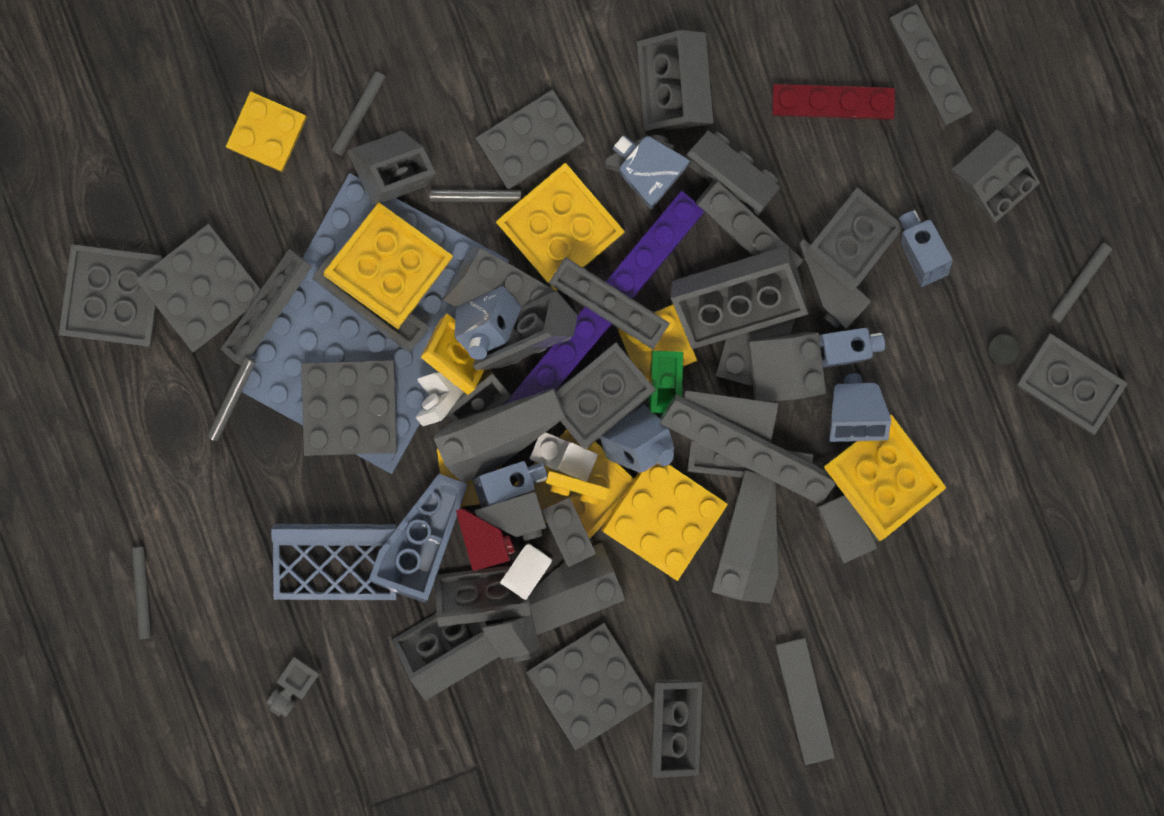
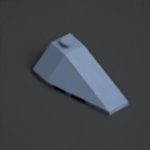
(416, 547)

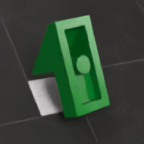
(666, 378)

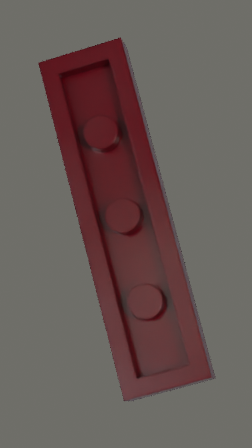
(833, 102)

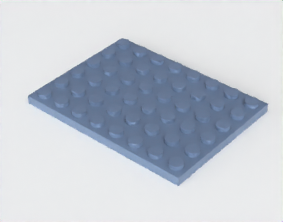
(325, 330)

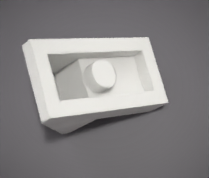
(441, 399)
(564, 456)
(526, 571)

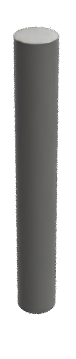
(358, 113)
(475, 195)
(1081, 282)
(231, 398)
(141, 593)

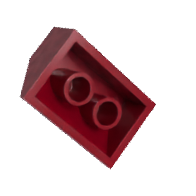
(484, 542)

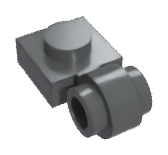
(296, 680)

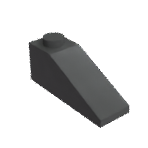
(834, 298)

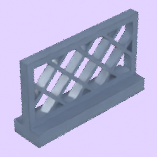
(328, 535)

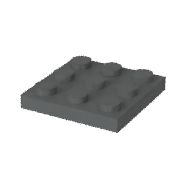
(199, 288)
(105, 299)
(349, 408)
(589, 686)

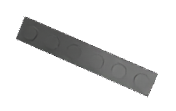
(747, 449)

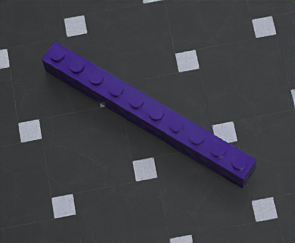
(628, 279)

